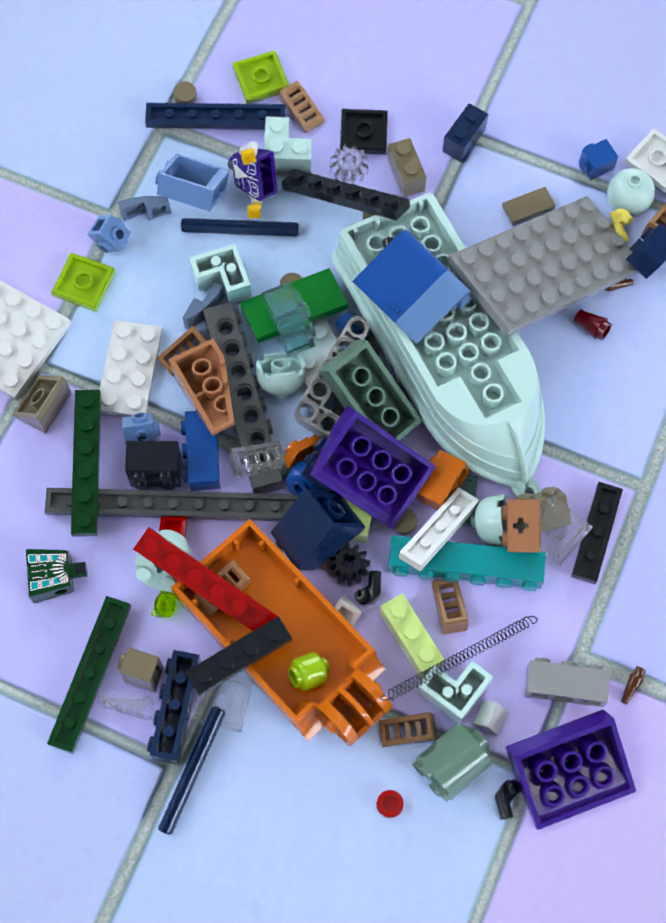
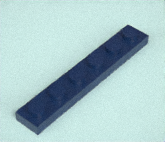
(210, 115)

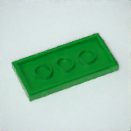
(317, 290)

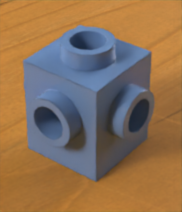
(109, 233)
(140, 427)

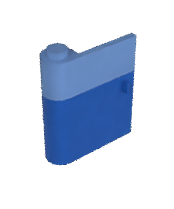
(412, 286)

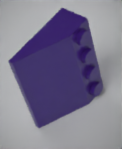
(371, 467)
(571, 768)

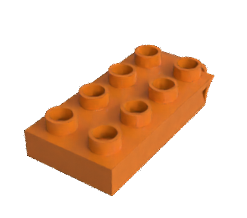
(350, 697)

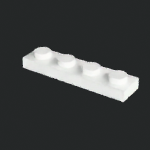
(439, 529)

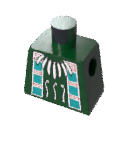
(51, 573)

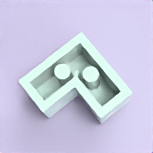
(288, 152)
(224, 268)
(453, 696)

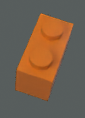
(444, 479)

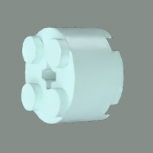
(152, 574)

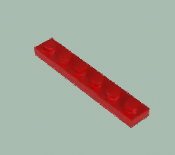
(203, 580)

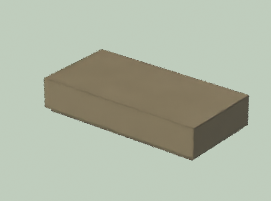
(528, 206)

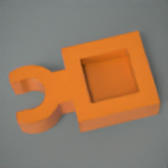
(299, 450)

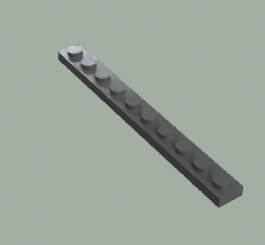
(178, 504)

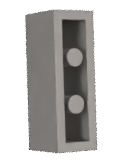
(567, 682)

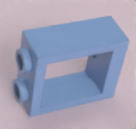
(192, 182)

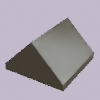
(43, 402)

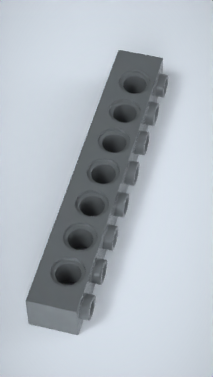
(216, 320)

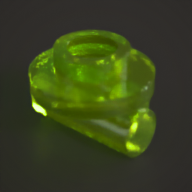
(164, 605)

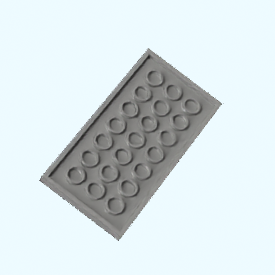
(544, 265)

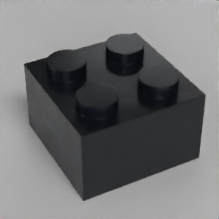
(153, 464)

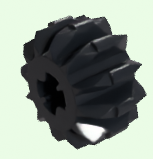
(337, 567)

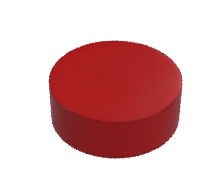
(389, 804)

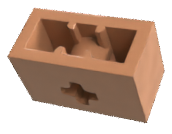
(530, 512)

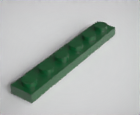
(86, 463)
(89, 675)

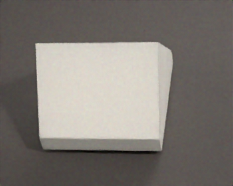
(490, 716)

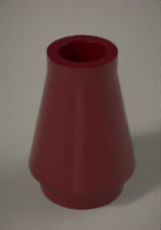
(593, 324)

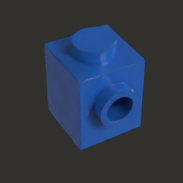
(597, 159)

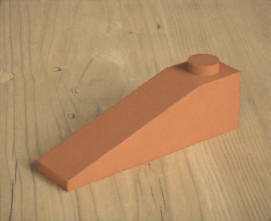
(205, 384)

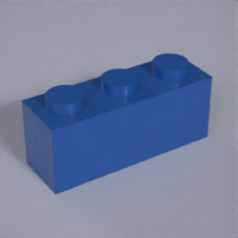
(201, 454)

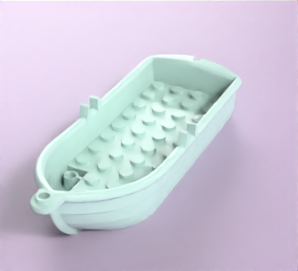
(465, 375)

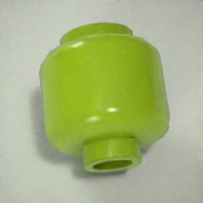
(308, 671)

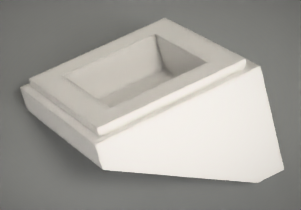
(348, 610)

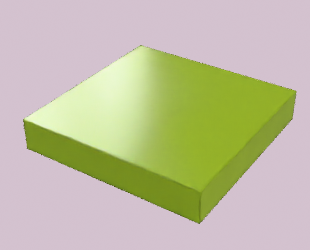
(260, 76)
(83, 282)

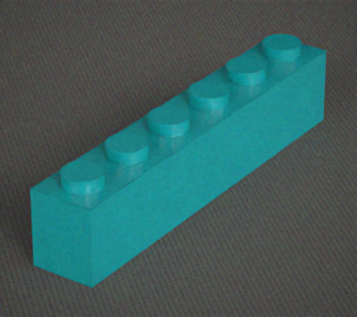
(475, 564)

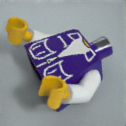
(255, 175)

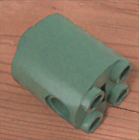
(454, 760)

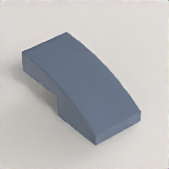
(151, 205)
(194, 313)

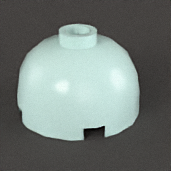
(631, 191)
(280, 374)
(489, 519)

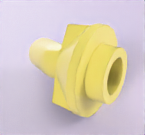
(620, 219)

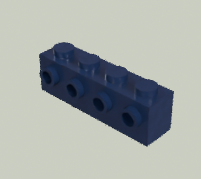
(175, 709)

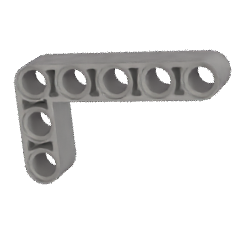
(316, 403)

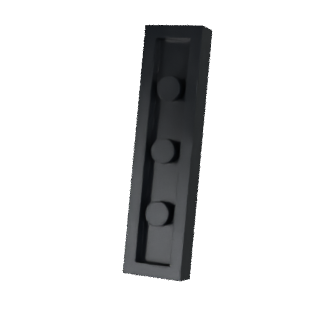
(594, 544)
(239, 656)

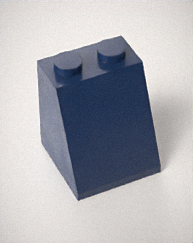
(316, 528)

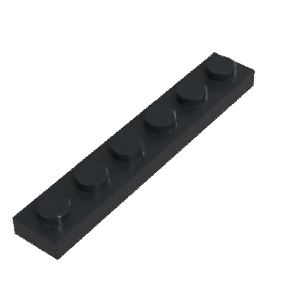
(346, 194)

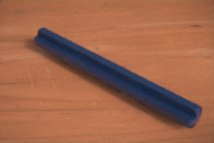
(244, 227)
(191, 770)

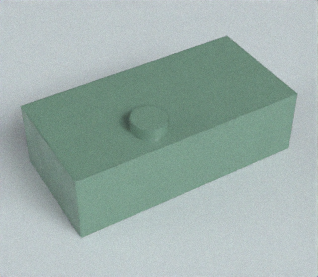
(367, 386)

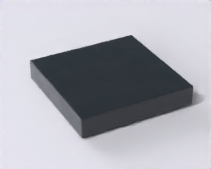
(365, 130)

